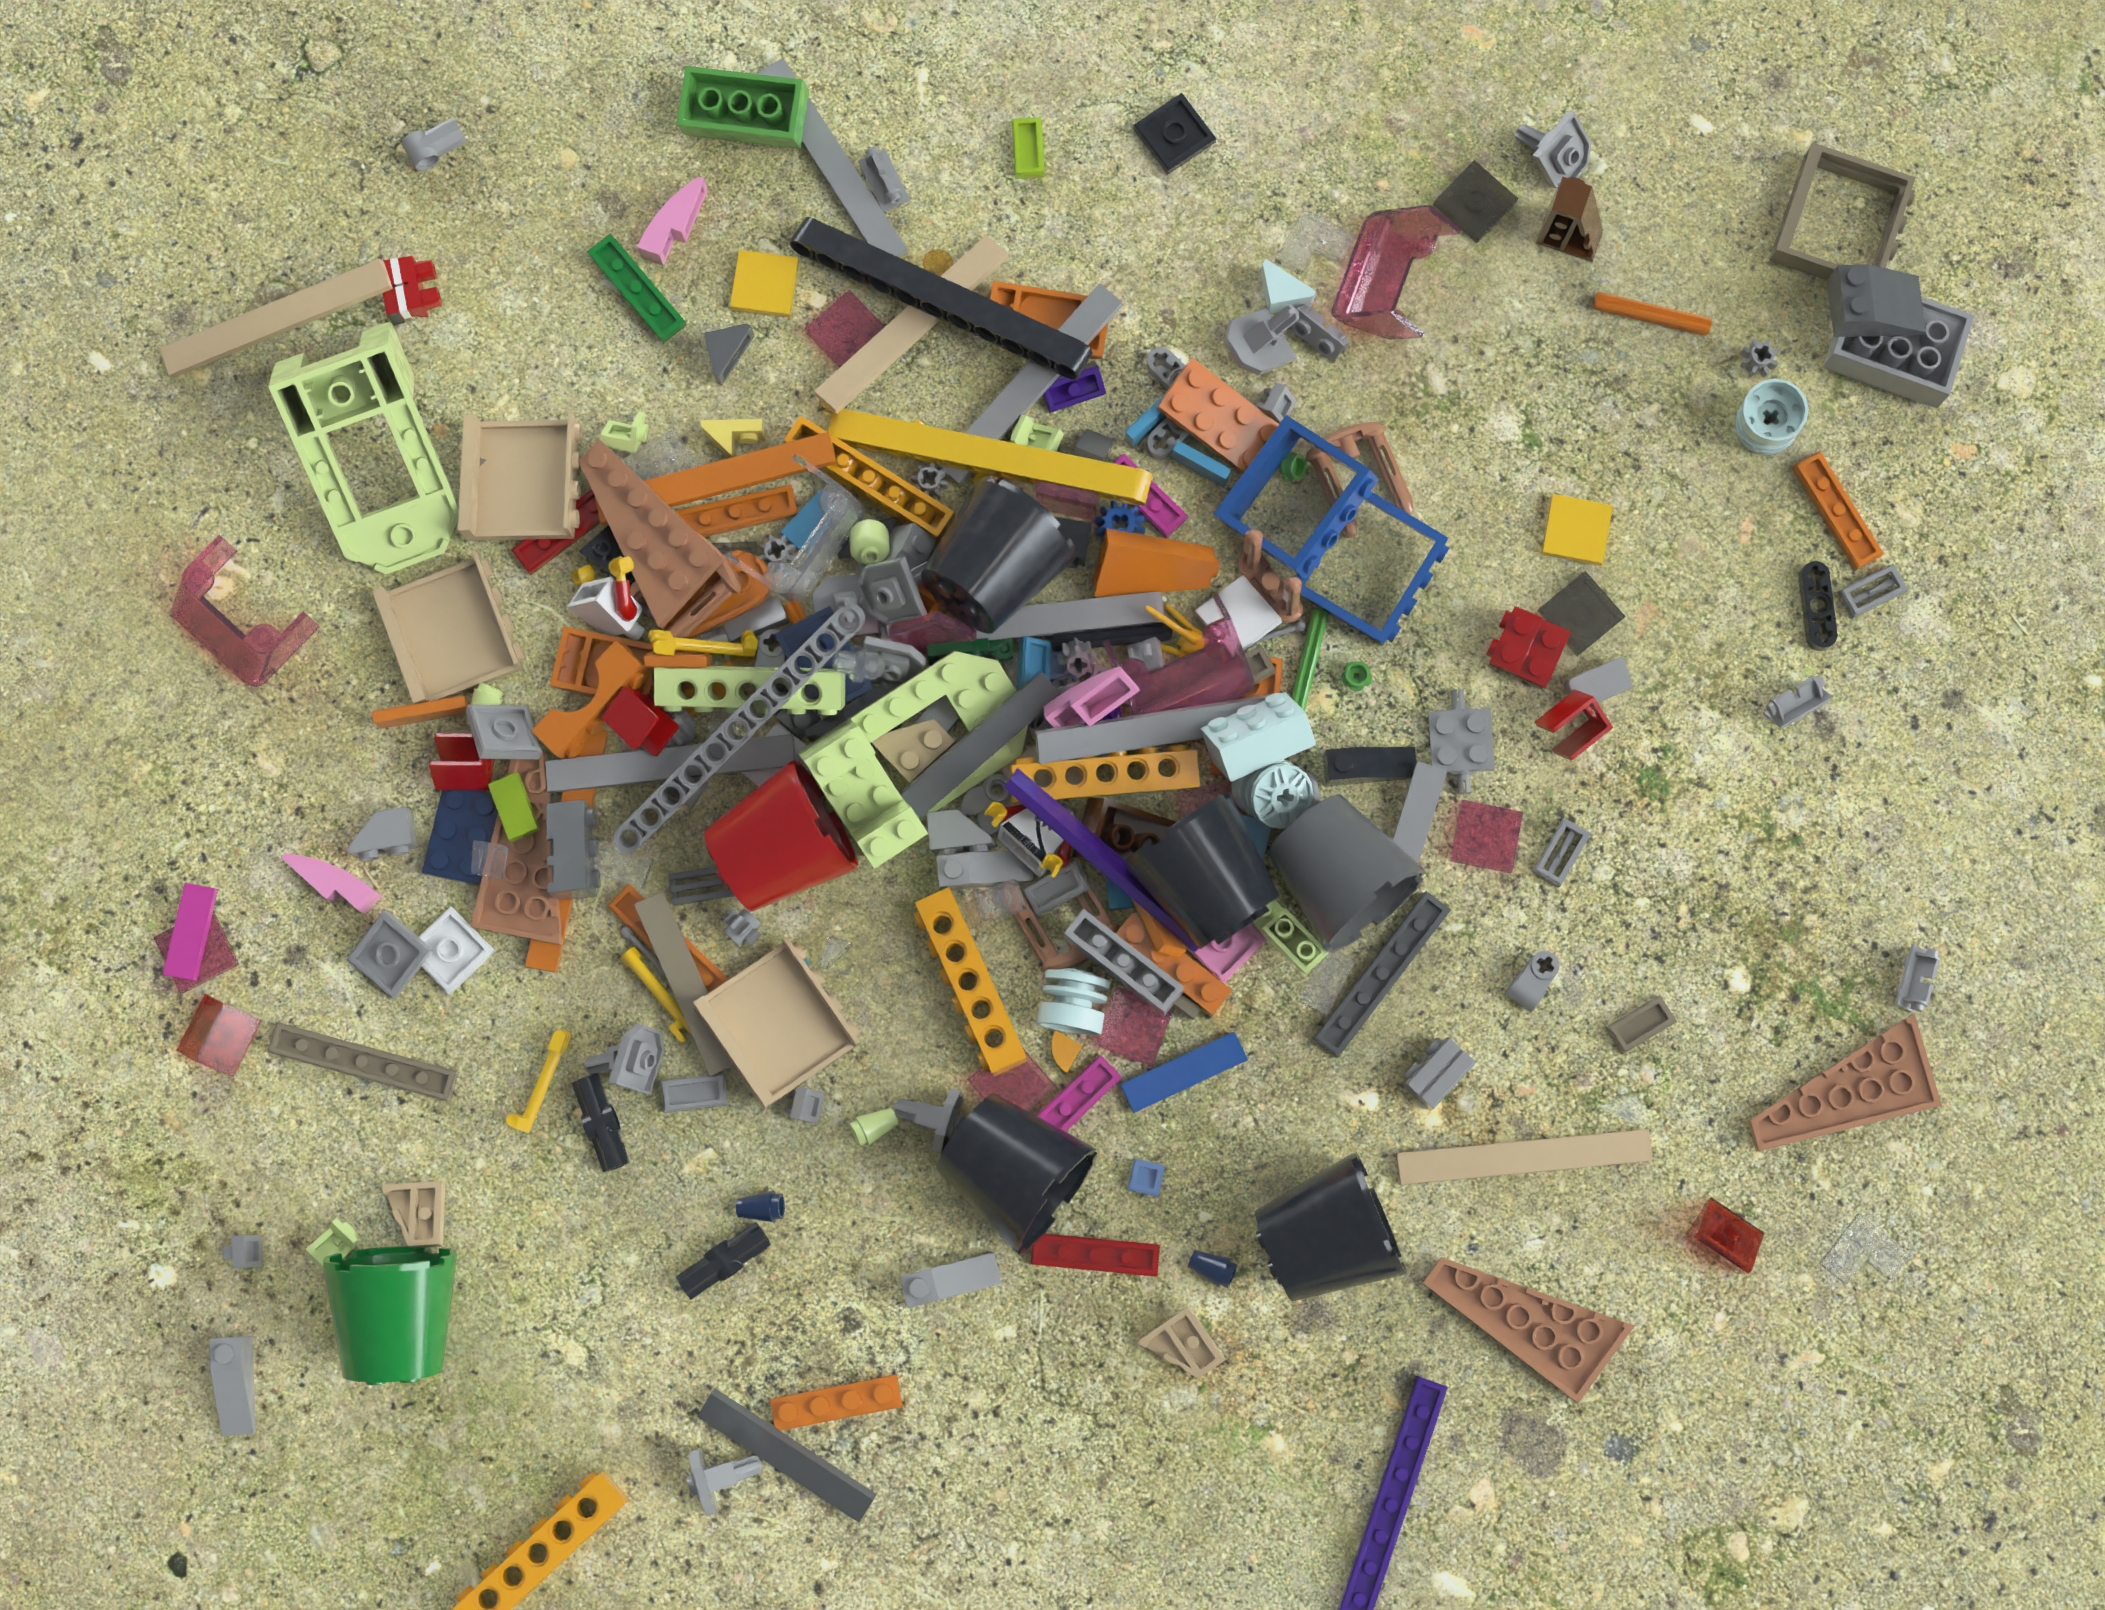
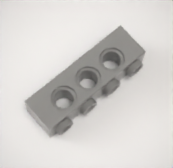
(1123, 962)

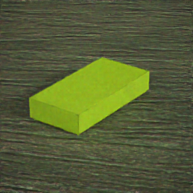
(1028, 148)
(514, 807)

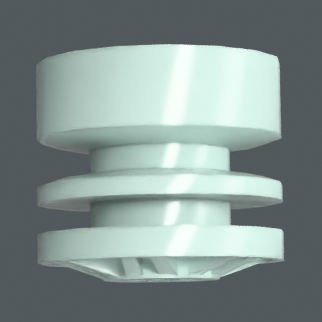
(1773, 400)
(1274, 793)
(1073, 1002)

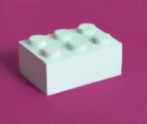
(1258, 736)

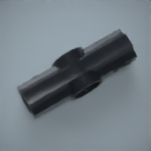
(600, 1123)
(723, 1260)

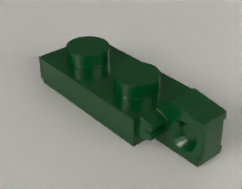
(993, 649)

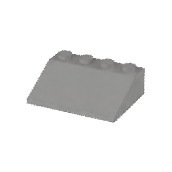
(1908, 364)

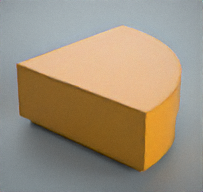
(1064, 1051)

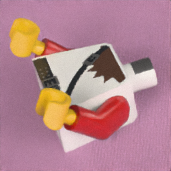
(607, 601)
(1030, 838)

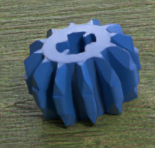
(1119, 515)

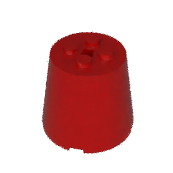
(779, 841)

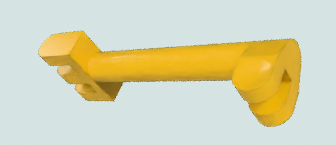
(666, 644)
(632, 959)
(557, 1047)

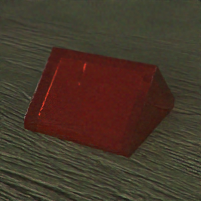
(219, 1035)
(1726, 1237)

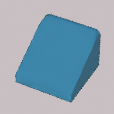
(1117, 898)

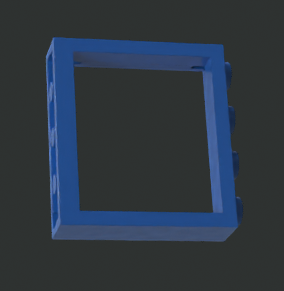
(1261, 471)
(1406, 602)

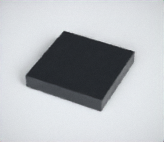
(1174, 133)

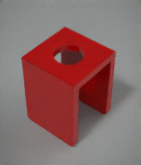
(639, 721)
(1586, 734)
(460, 764)

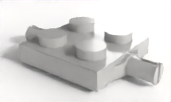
(1461, 740)

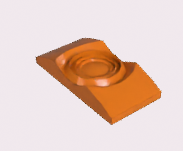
(1045, 306)
(576, 660)

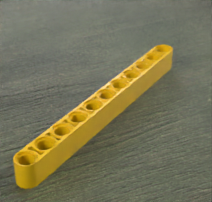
(990, 456)

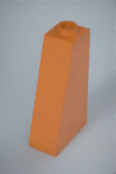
(1151, 564)

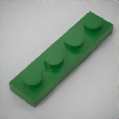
(637, 288)

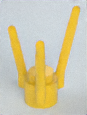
(1190, 637)

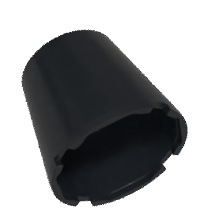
(996, 556)
(1206, 873)
(1014, 1168)
(1328, 1233)

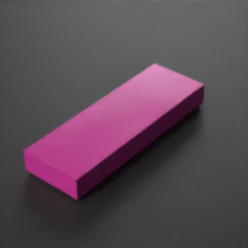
(1159, 508)
(190, 932)
(1080, 1094)

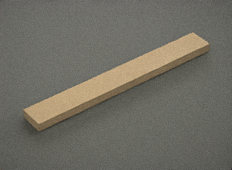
(276, 318)
(904, 330)
(1524, 1157)

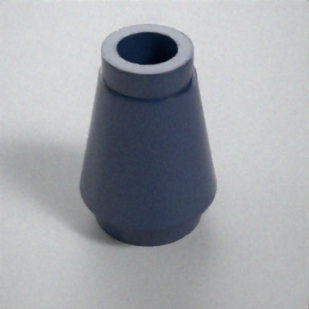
(761, 1207)
(1213, 1268)

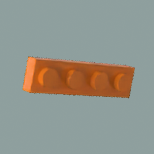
(836, 1402)

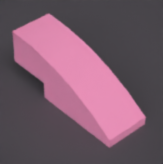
(673, 222)
(1091, 699)
(334, 881)

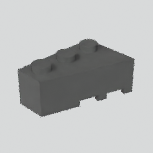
(572, 850)

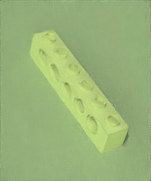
(670, 694)

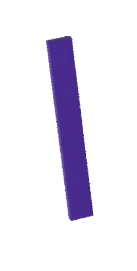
(1089, 847)
(1393, 1495)

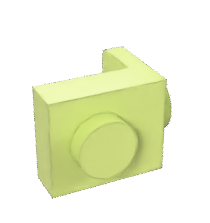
(1036, 435)
(625, 436)
(337, 1239)

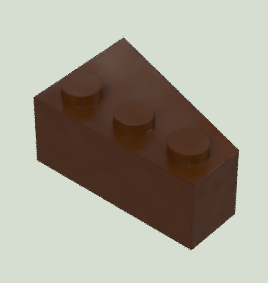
(1572, 220)

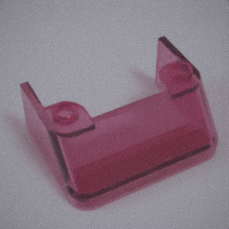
(1381, 265)
(250, 656)
(1200, 678)

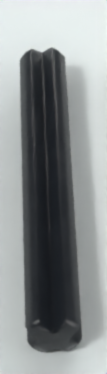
(1116, 636)

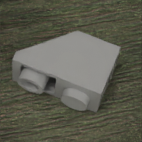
(386, 832)
(954, 832)

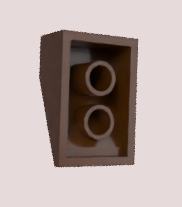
(1122, 826)

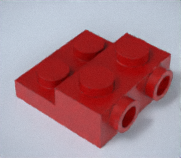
(1528, 646)

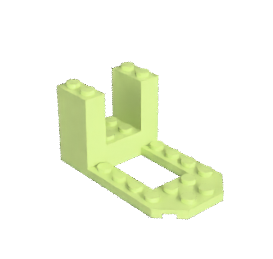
(345, 391)
(856, 781)

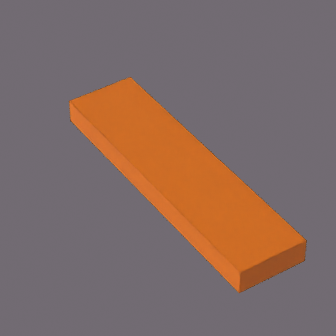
(1837, 510)
(741, 511)

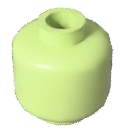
(869, 542)

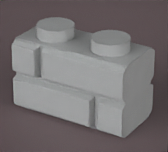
(1438, 1072)

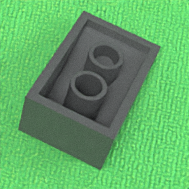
(1874, 302)

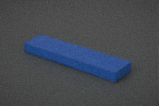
(1183, 1072)

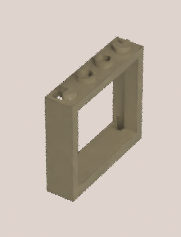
(1855, 169)

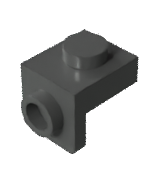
(797, 722)

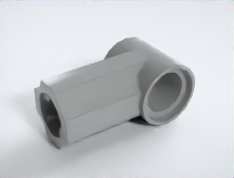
(427, 147)

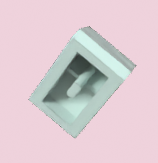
(1283, 289)

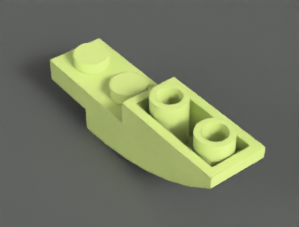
(1290, 937)

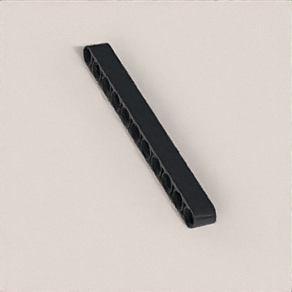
(941, 298)

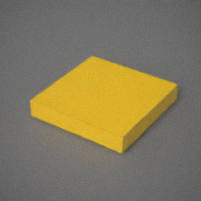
(764, 283)
(1577, 529)

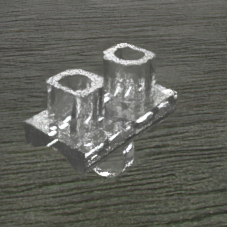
(858, 663)

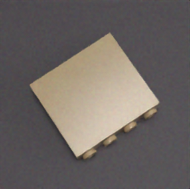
(524, 484)
(450, 631)
(777, 1023)

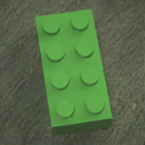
(743, 107)

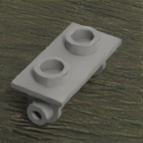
(883, 179)
(1326, 341)
(1791, 707)
(1912, 991)

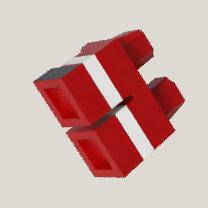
(408, 296)

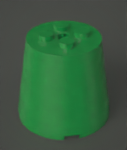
(390, 1311)

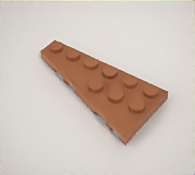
(665, 550)
(520, 900)
(1868, 1086)
(1546, 1333)

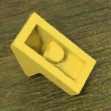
(725, 432)

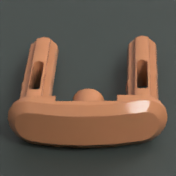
(1345, 440)
(1280, 595)
(712, 599)
(1048, 954)

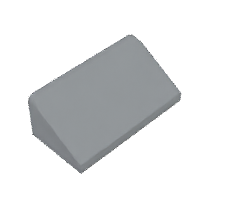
(764, 617)
(1602, 681)

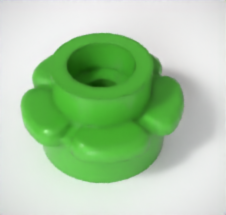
(1293, 466)
(1364, 675)

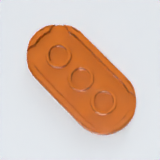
(750, 597)

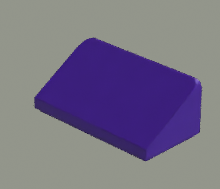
(1069, 392)

